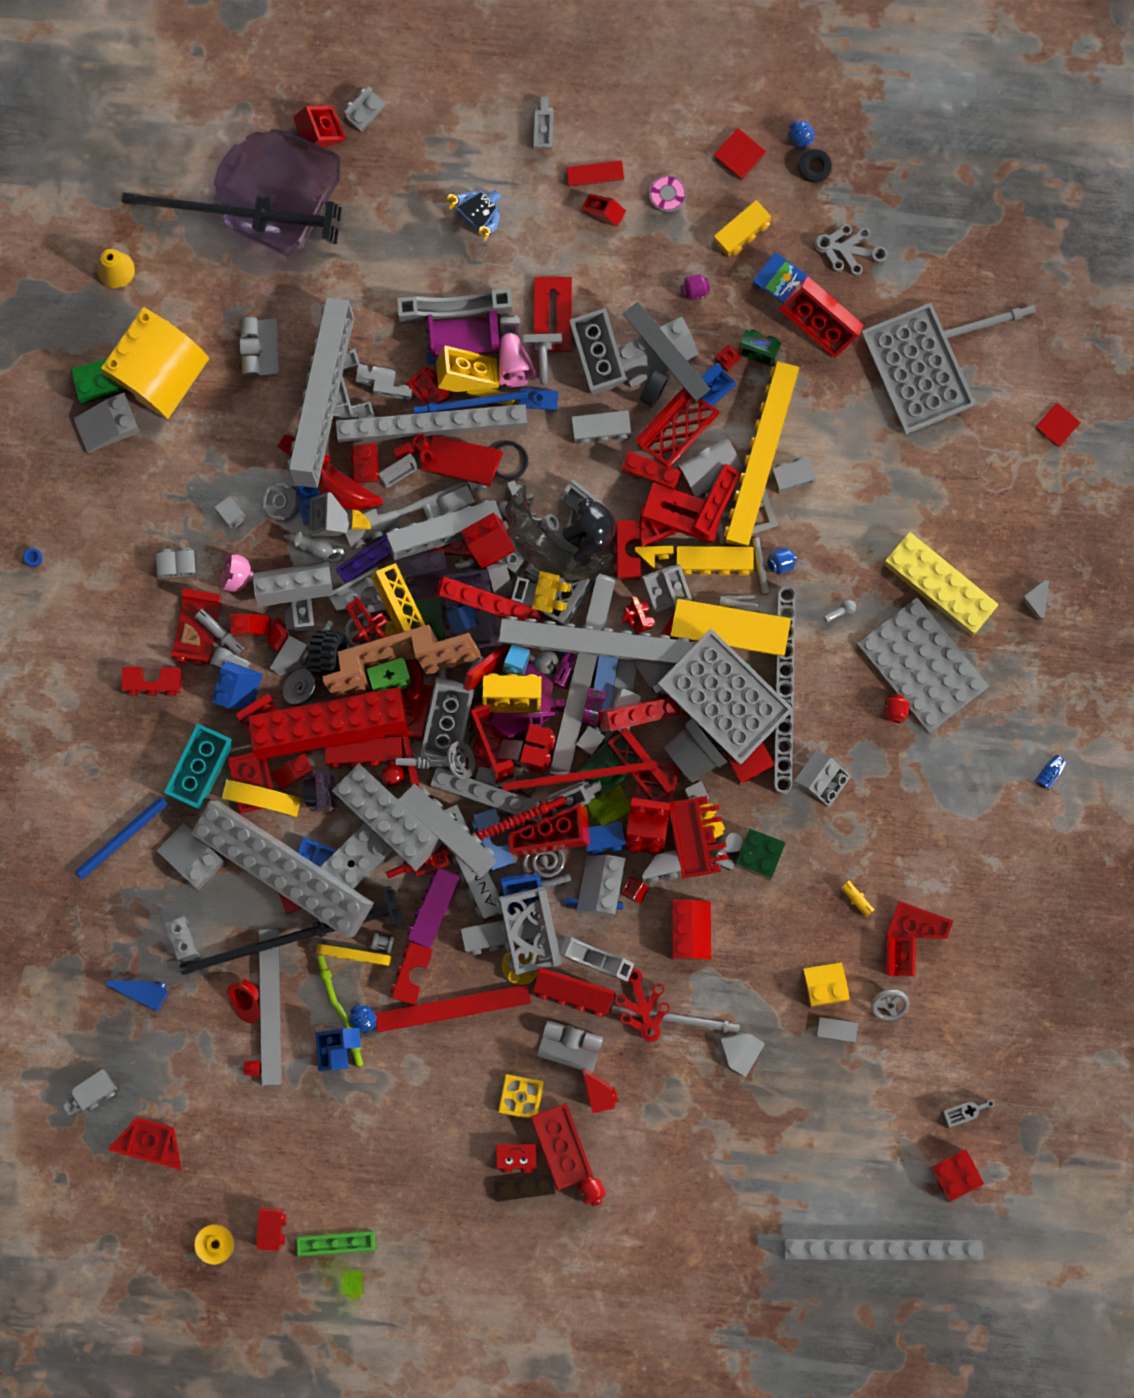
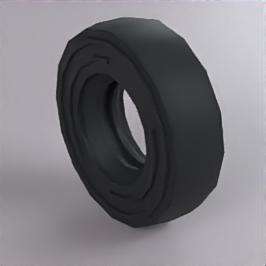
(818, 155)

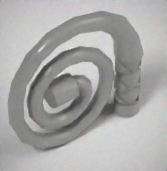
(544, 861)

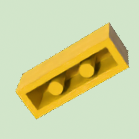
(742, 229)

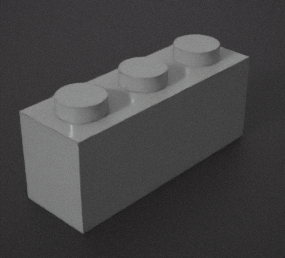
(601, 427)

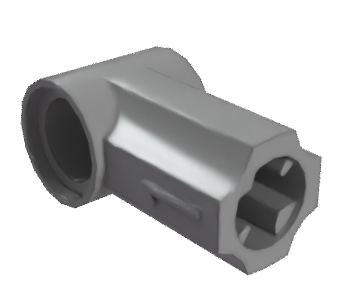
(222, 655)

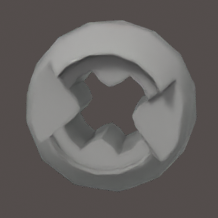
(546, 662)

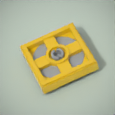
(520, 1096)

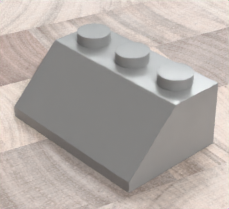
(601, 885)

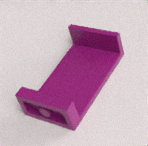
(471, 335)

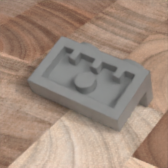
(364, 109)

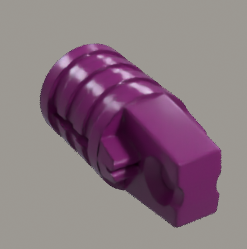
(564, 669)

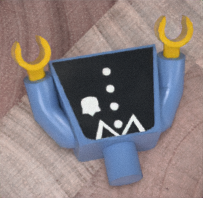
(478, 210)

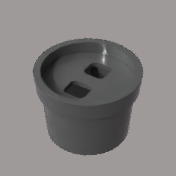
(694, 751)

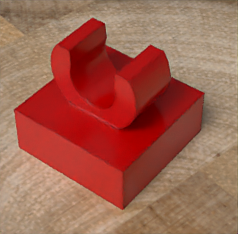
(728, 357)

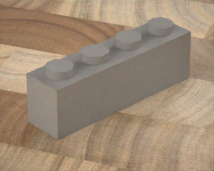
(491, 937)

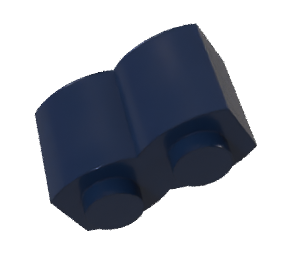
(461, 618)

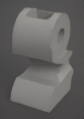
(734, 844)

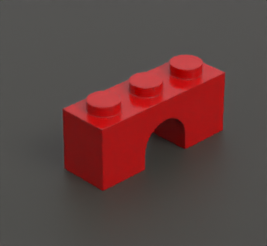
(642, 467)
(626, 567)
(169, 682)
(415, 956)

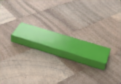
(335, 1243)

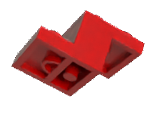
(647, 826)

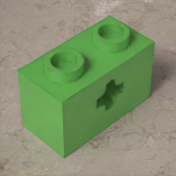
(395, 668)

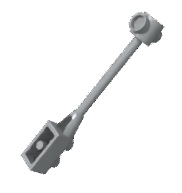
(381, 522)

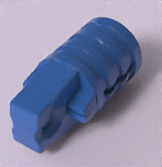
(1050, 772)

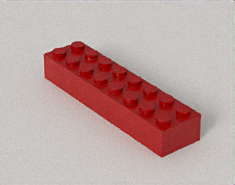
(328, 723)

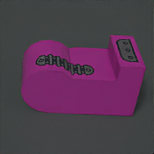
(593, 704)

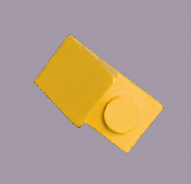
(648, 554)

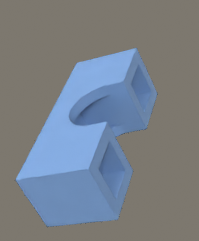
(502, 853)

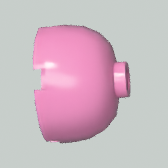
(236, 573)

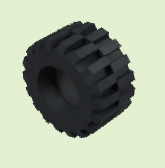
(324, 651)

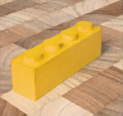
(715, 560)

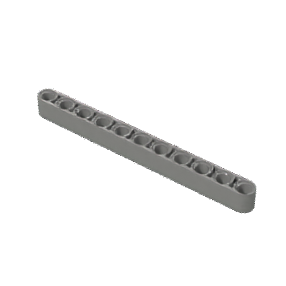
(788, 662)
(581, 680)

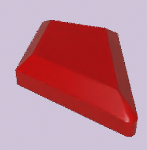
(278, 635)

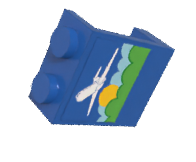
(779, 277)

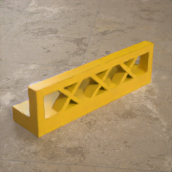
(391, 602)

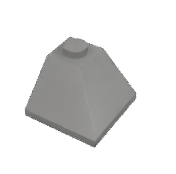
(327, 516)

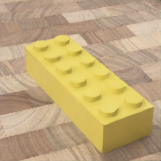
(941, 584)

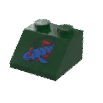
(759, 348)

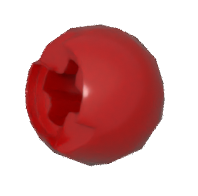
(392, 775)

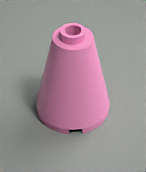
(514, 363)

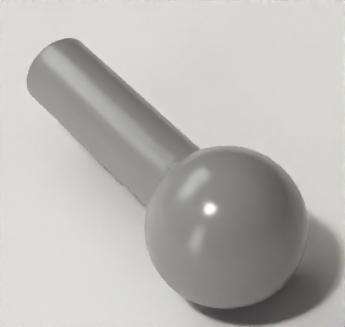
(848, 607)

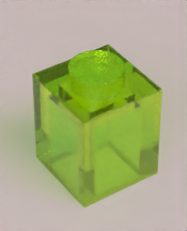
(353, 1284)

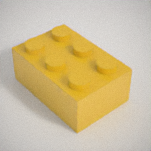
(512, 693)

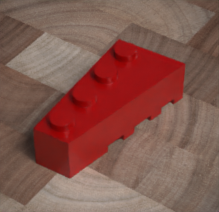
(555, 833)

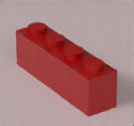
(638, 713)
(366, 751)

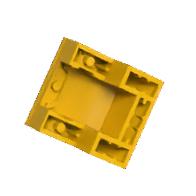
(155, 363)

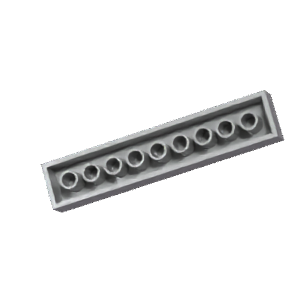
(321, 392)
(282, 868)

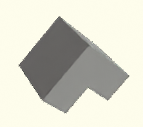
(524, 592)

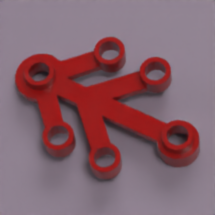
(643, 1009)

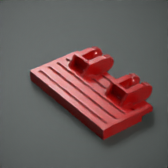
(692, 837)

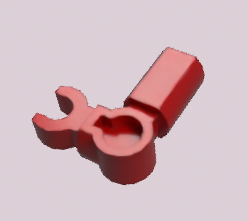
(419, 443)

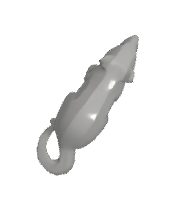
(318, 547)

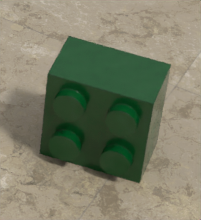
(760, 854)

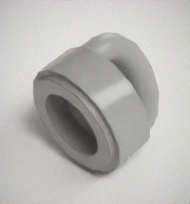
(549, 523)

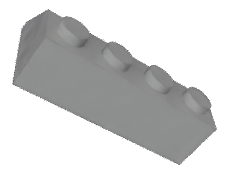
(598, 351)
(641, 361)
(292, 584)
(445, 718)

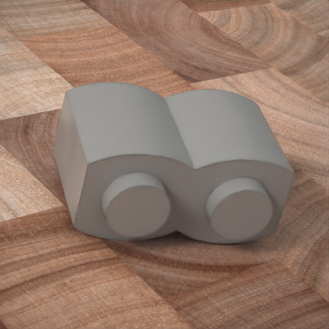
(175, 564)

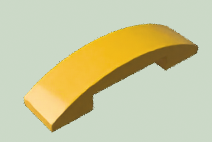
(261, 798)

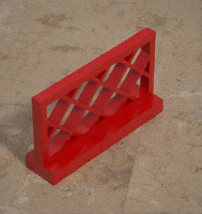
(667, 419)

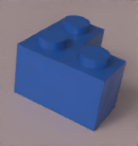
(333, 1047)

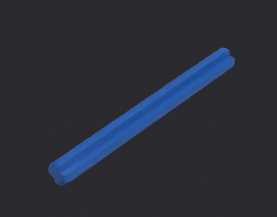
(120, 838)

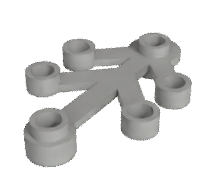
(847, 248)

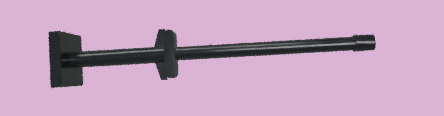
(261, 214)
(319, 929)

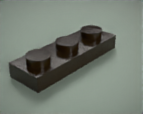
(524, 1188)

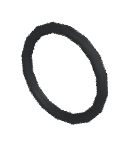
(525, 456)

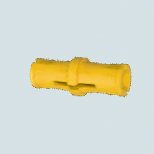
(857, 898)

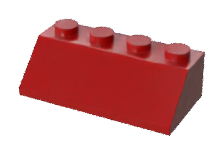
(821, 317)
(574, 992)

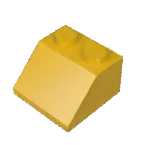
(826, 984)

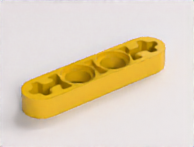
(351, 954)

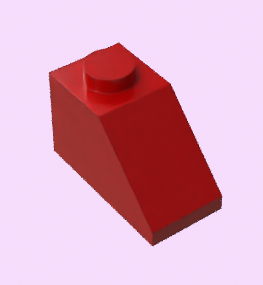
(604, 209)
(250, 625)
(293, 771)

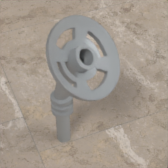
(453, 762)

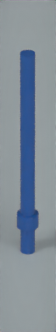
(433, 407)

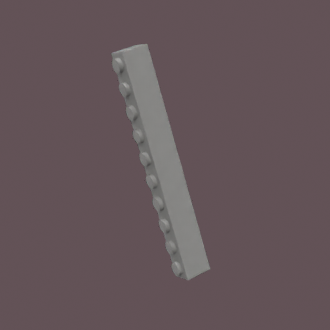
(431, 424)
(593, 642)
(883, 1249)

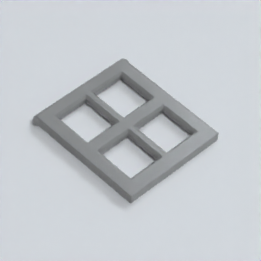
(772, 523)

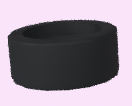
(654, 388)

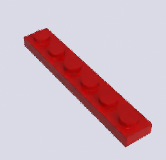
(486, 601)

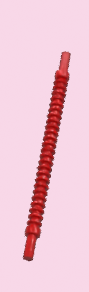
(542, 808)

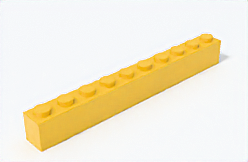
(762, 454)

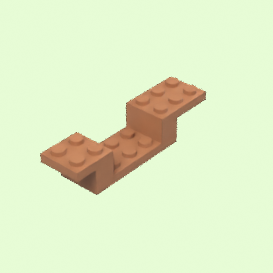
(411, 644)

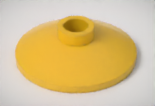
(204, 1241)

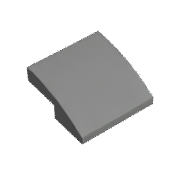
(666, 587)

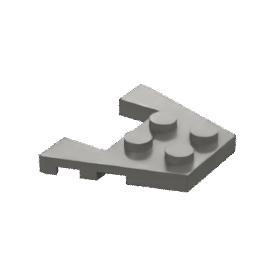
(343, 407)

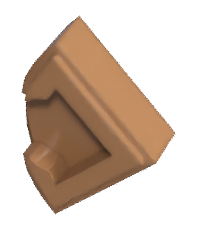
(190, 636)

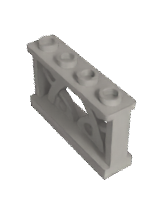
(549, 948)

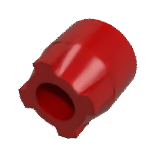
(252, 1068)

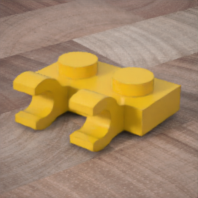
(546, 592)

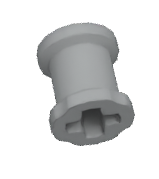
(382, 943)

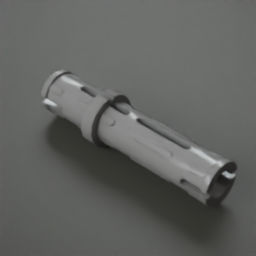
(219, 632)

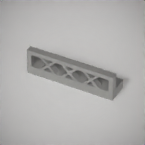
(574, 602)

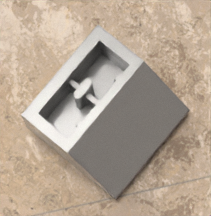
(822, 778)

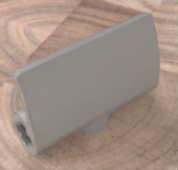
(259, 346)
(705, 466)
(570, 1046)

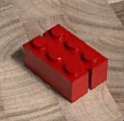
(536, 753)

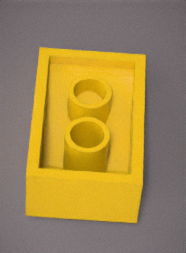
(466, 370)

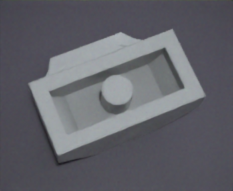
(300, 615)

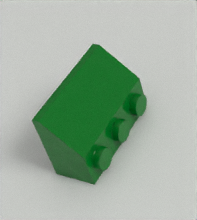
(92, 384)

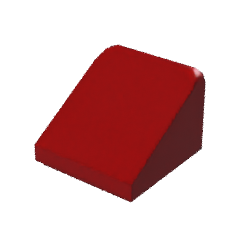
(635, 889)

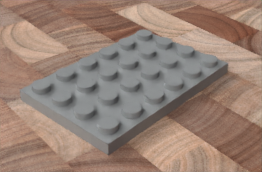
(918, 368)
(923, 665)
(725, 696)

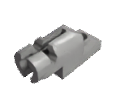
(383, 382)

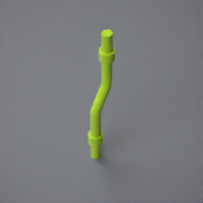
(326, 975)

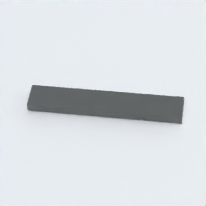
(666, 351)

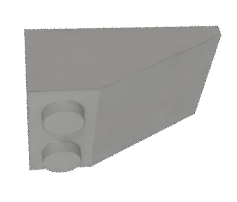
(106, 423)
(190, 856)

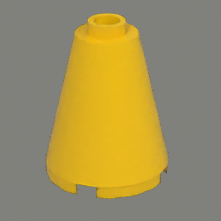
(115, 268)

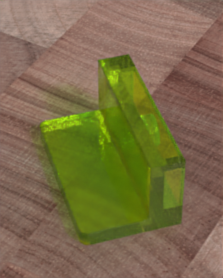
(609, 806)

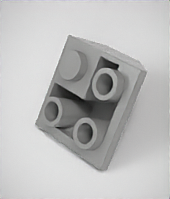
(662, 866)

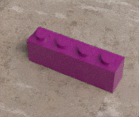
(434, 908)

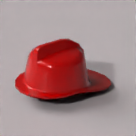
(244, 1000)

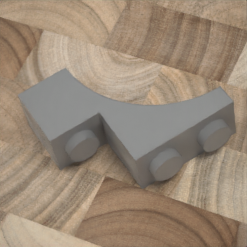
(596, 959)

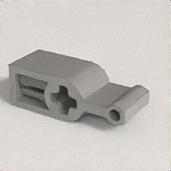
(450, 502)
(961, 1110)

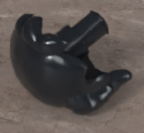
(595, 526)

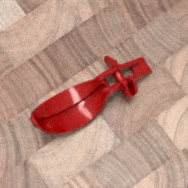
(344, 489)
(355, 608)

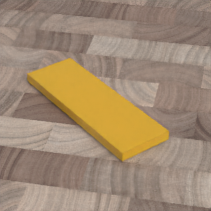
(736, 627)

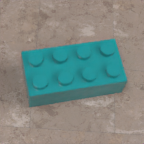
(199, 767)

